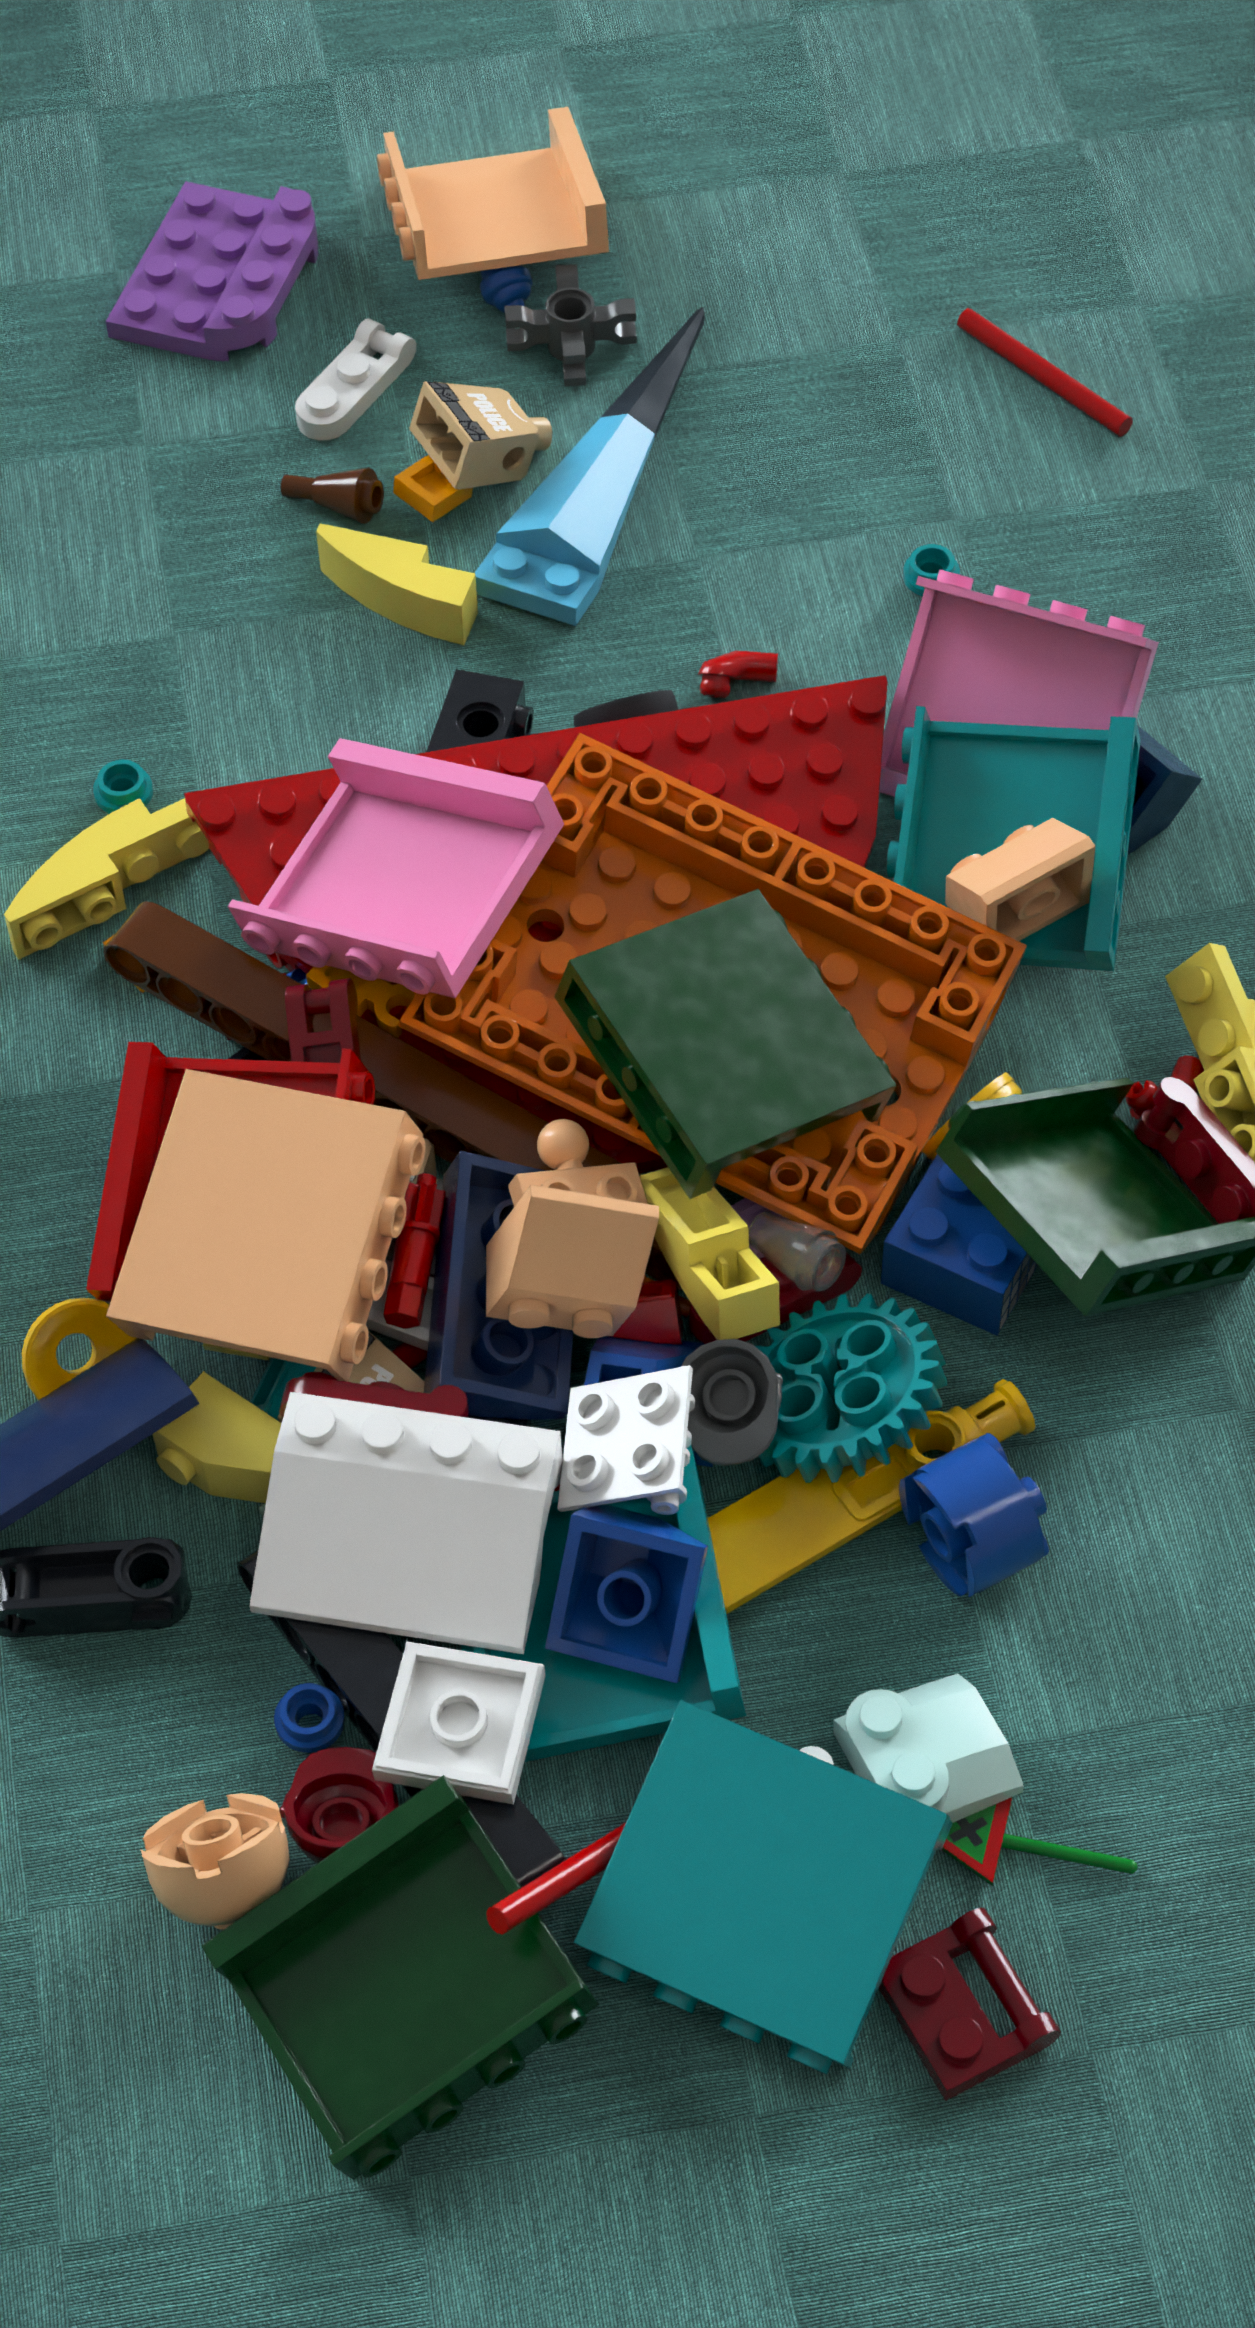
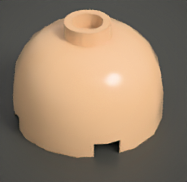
(217, 1861)

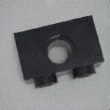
(481, 711)

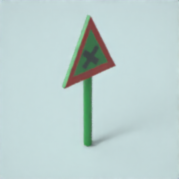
(979, 1840)

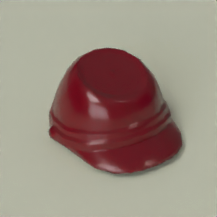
(335, 1800)

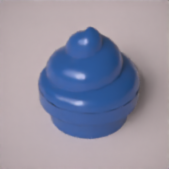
(506, 286)

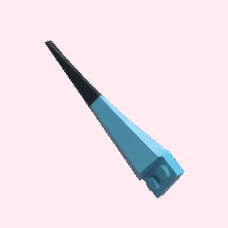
(564, 534)

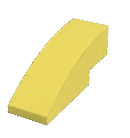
(399, 582)
(712, 1258)

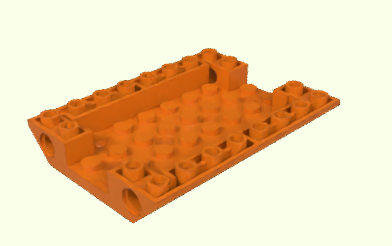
(657, 850)

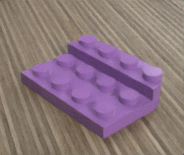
(217, 272)

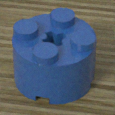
(975, 1516)

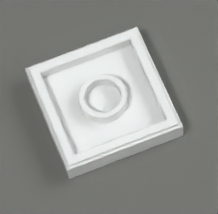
(459, 1720)

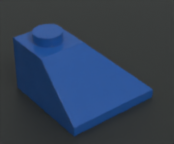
(626, 1592)

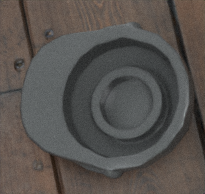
(734, 1401)

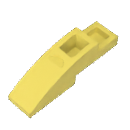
(88, 874)
(1224, 1037)

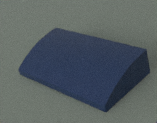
(496, 1364)
(86, 1426)

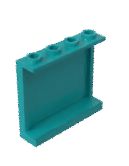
(986, 781)
(604, 1705)
(761, 1886)

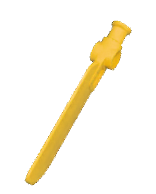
(799, 1522)

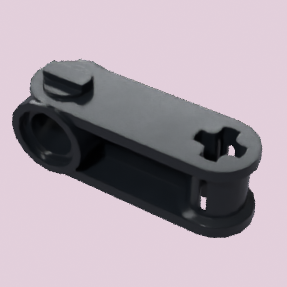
(92, 1587)

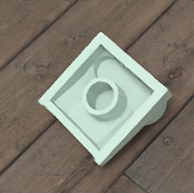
(931, 1746)

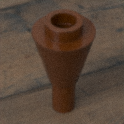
(349, 493)

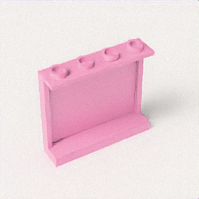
(1012, 666)
(405, 869)

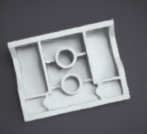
(406, 1522)

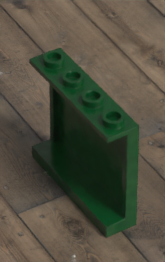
(721, 1037)
(1092, 1198)
(393, 1985)

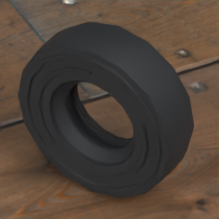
(628, 707)

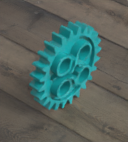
(881, 1393)

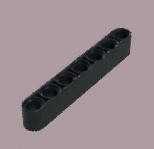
(363, 1673)

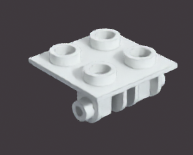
(628, 1441)

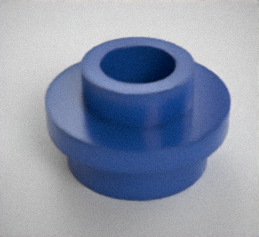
(306, 1700)

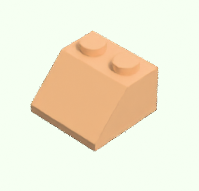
(1025, 881)
(569, 1261)

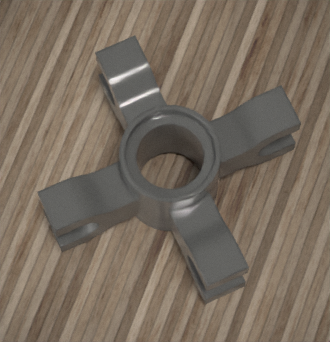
(570, 325)

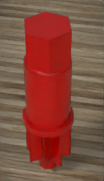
(414, 1253)

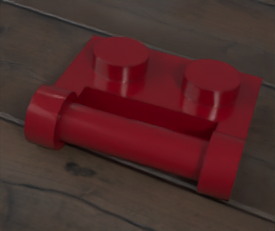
(946, 2019)

